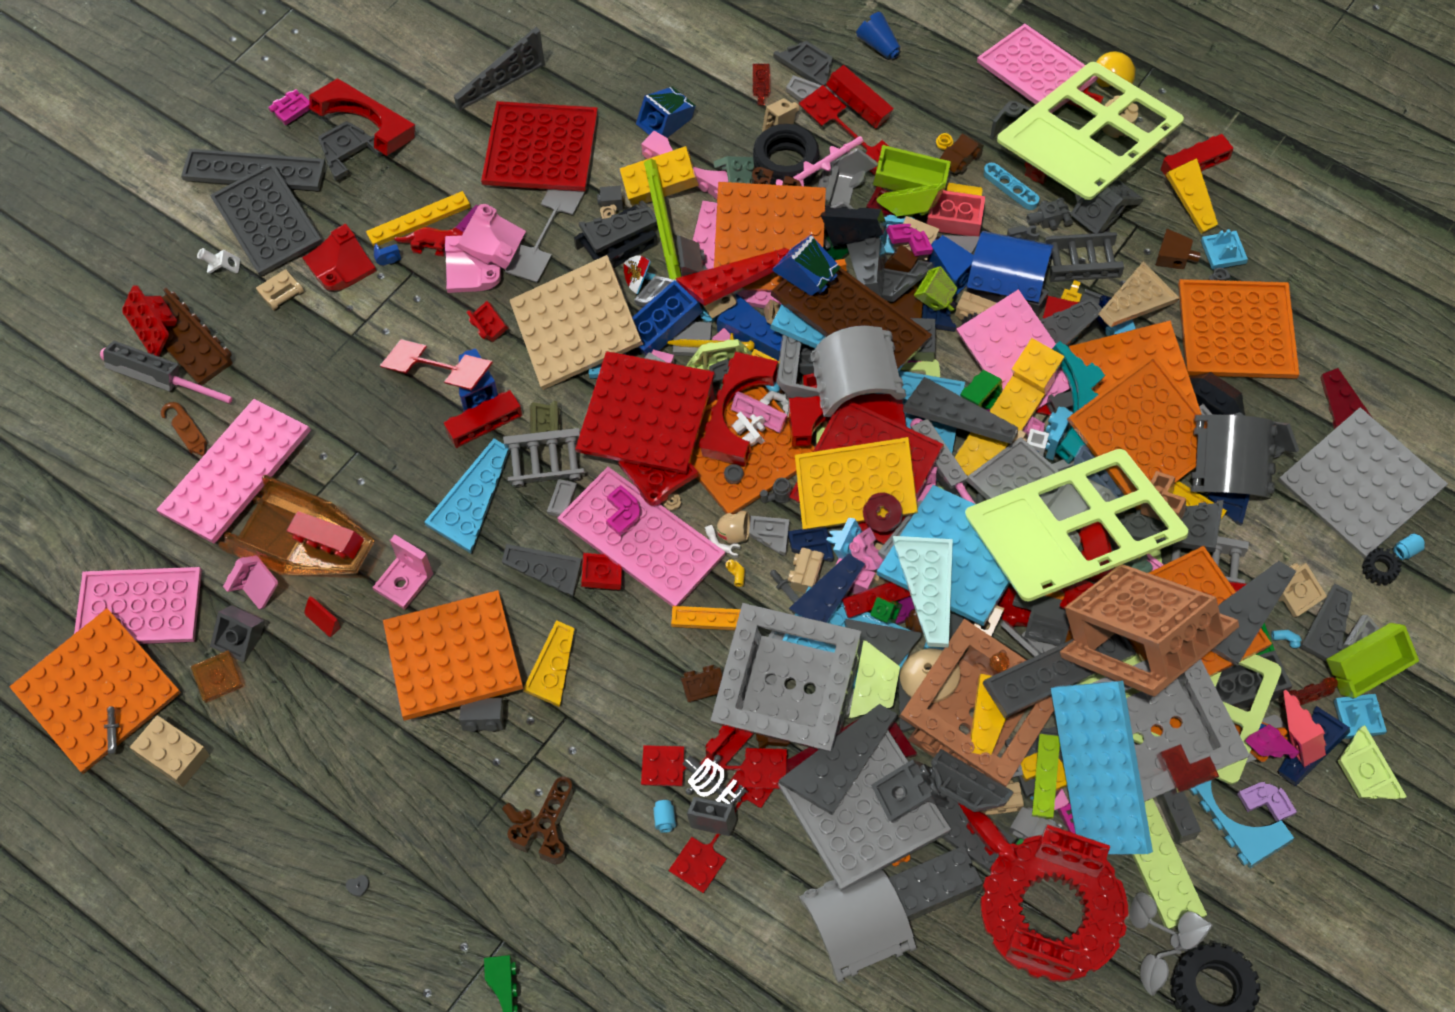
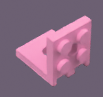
(411, 566)

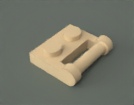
(278, 285)

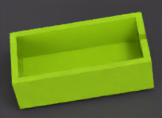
(906, 170)
(1373, 660)

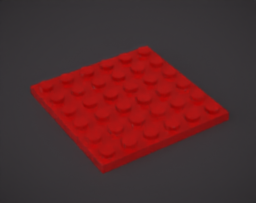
(540, 146)
(645, 412)
(858, 425)

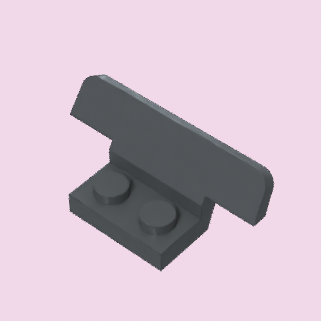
(1046, 620)

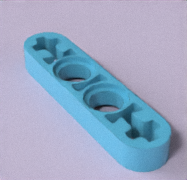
(1009, 187)

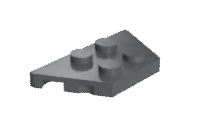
(807, 61)
(890, 641)

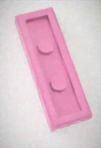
(747, 405)

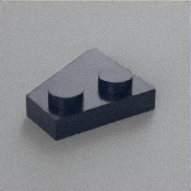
(1234, 504)
(811, 539)

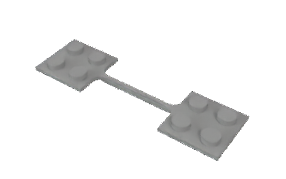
(530, 261)

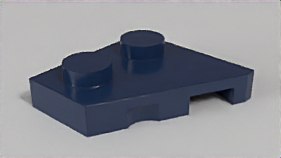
(941, 317)

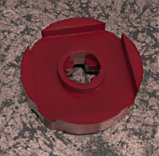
(876, 521)

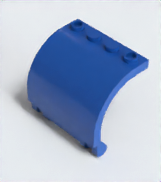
(1009, 264)

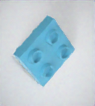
(1224, 249)
(843, 538)
(1360, 712)

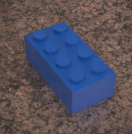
(665, 317)

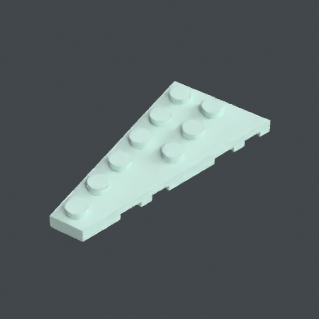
(928, 577)

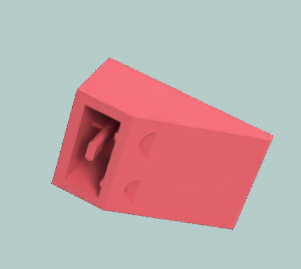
(1303, 732)

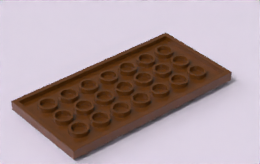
(851, 304)

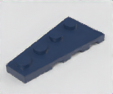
(827, 594)
(1335, 732)

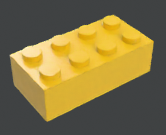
(675, 175)

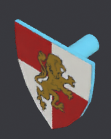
(636, 271)

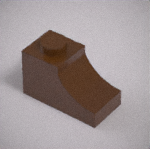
(901, 260)

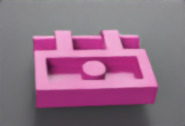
(290, 106)

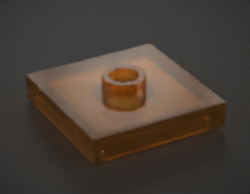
(216, 676)

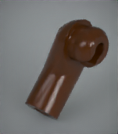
(517, 817)

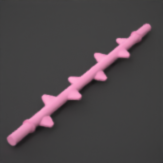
(825, 163)

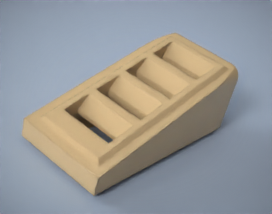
(771, 310)

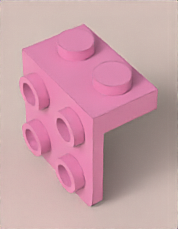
(253, 578)

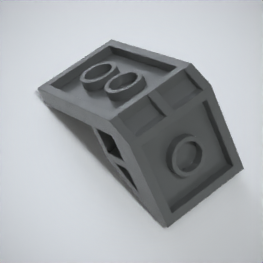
(1106, 206)

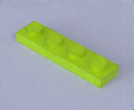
(1046, 776)

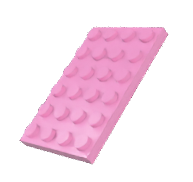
(1031, 64)
(1002, 334)
(147, 602)

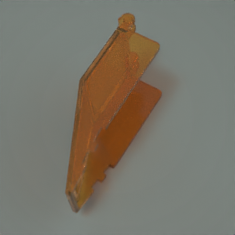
(269, 540)

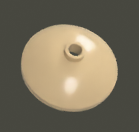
(914, 672)

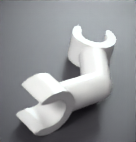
(774, 395)
(727, 548)

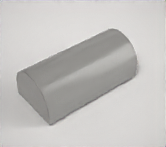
(1363, 628)

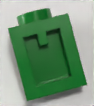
(886, 610)

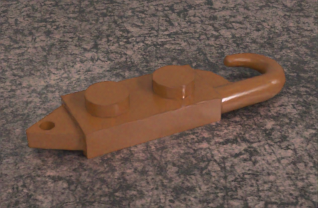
(186, 429)

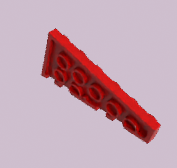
(722, 280)

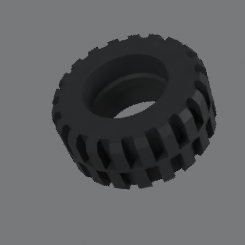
(1221, 960)

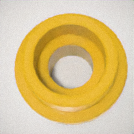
(943, 141)

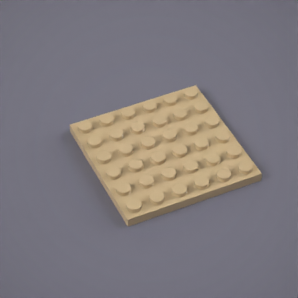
(575, 322)

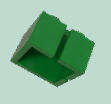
(983, 390)

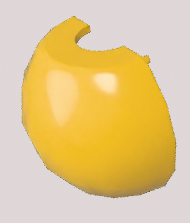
(1118, 64)

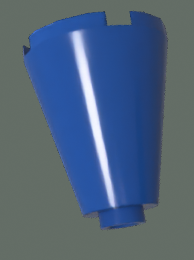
(879, 36)

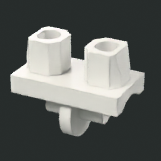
(743, 423)

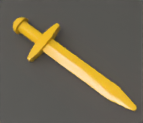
(697, 343)

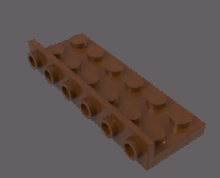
(192, 343)

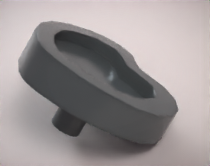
(357, 886)

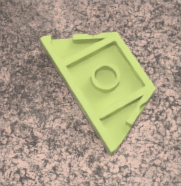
(716, 352)
(874, 681)
(1368, 769)

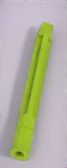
(662, 219)

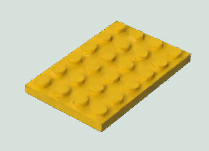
(841, 480)

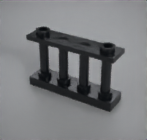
(629, 249)

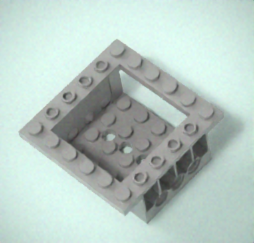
(780, 712)
(1203, 731)

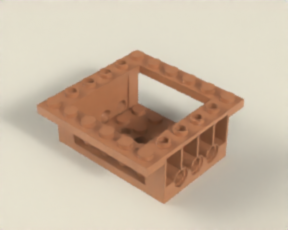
(1168, 618)
(939, 725)

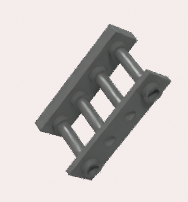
(1084, 271)

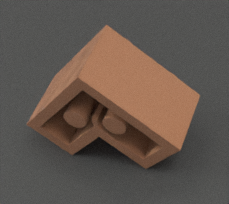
(1165, 486)

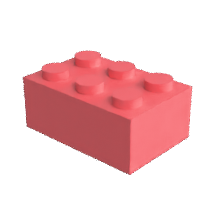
(957, 213)

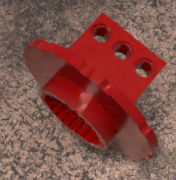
(1076, 862)

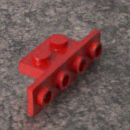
(865, 600)
(726, 745)

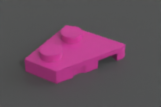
(1270, 742)

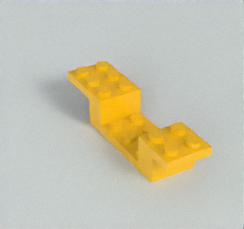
(1017, 403)

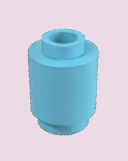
(1409, 546)
(664, 816)

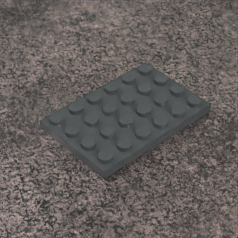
(266, 219)

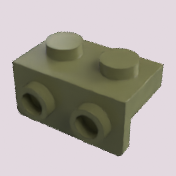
(544, 417)

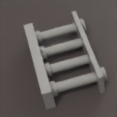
(533, 441)
(1228, 546)

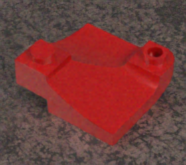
(340, 260)
(656, 482)

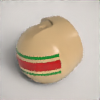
(734, 527)

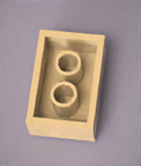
(169, 751)

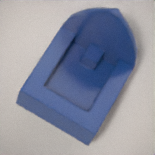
(386, 255)

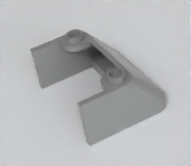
(844, 176)
(788, 369)
(1068, 503)

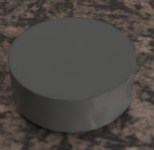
(733, 474)

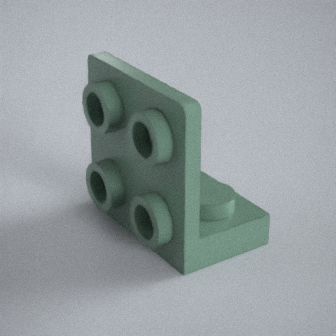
(738, 168)

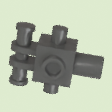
(1050, 214)

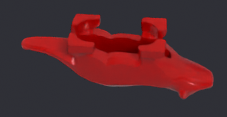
(428, 238)
(989, 834)

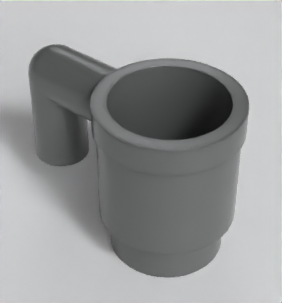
(780, 493)

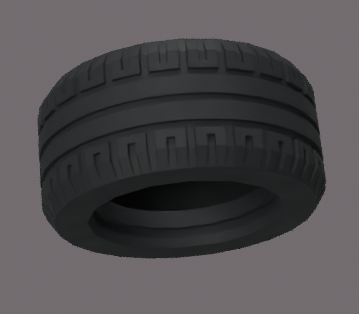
(785, 137)

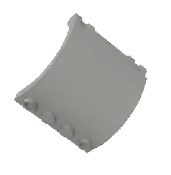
(855, 364)
(859, 923)

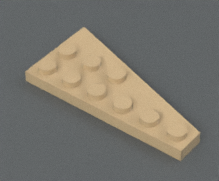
(1138, 296)

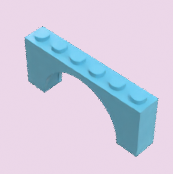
(1251, 843)

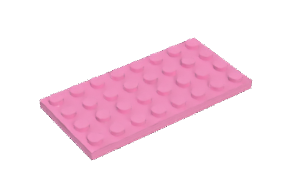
(233, 470)
(655, 550)

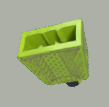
(937, 290)

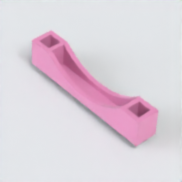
(708, 180)

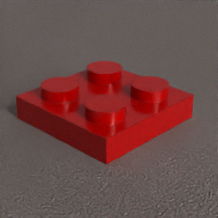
(600, 572)

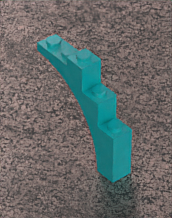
(1081, 381)

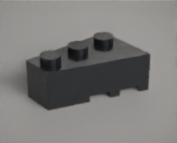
(853, 225)

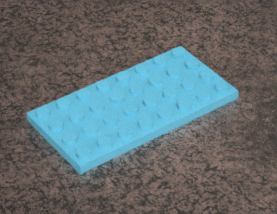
(1102, 766)

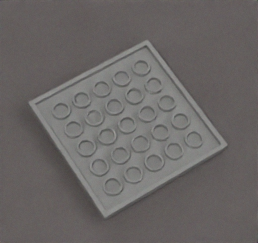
(1362, 482)
(858, 834)

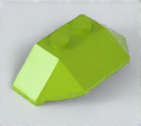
(912, 200)

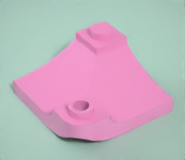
(491, 237)
(467, 272)

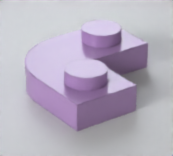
(1269, 795)

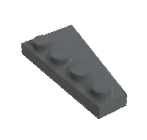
(1329, 626)

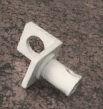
(219, 260)

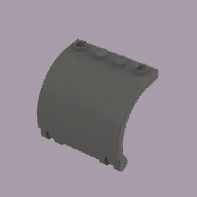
(1235, 455)

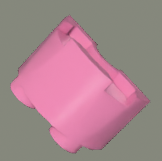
(863, 549)

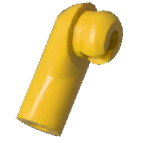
(736, 570)

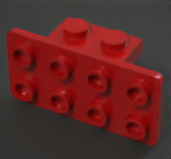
(148, 318)

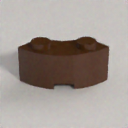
(962, 153)

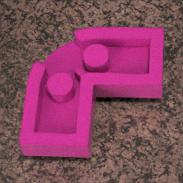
(904, 233)
(627, 512)

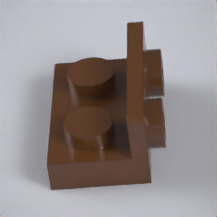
(702, 683)

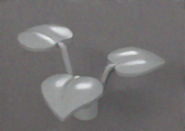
(1191, 932)

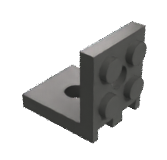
(917, 785)

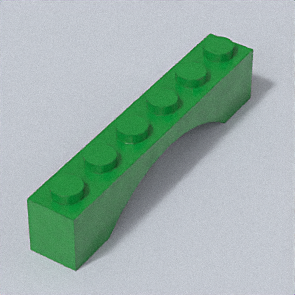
(499, 978)

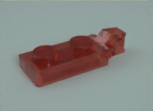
(761, 81)

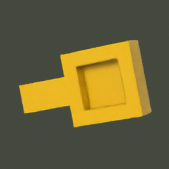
(1072, 294)

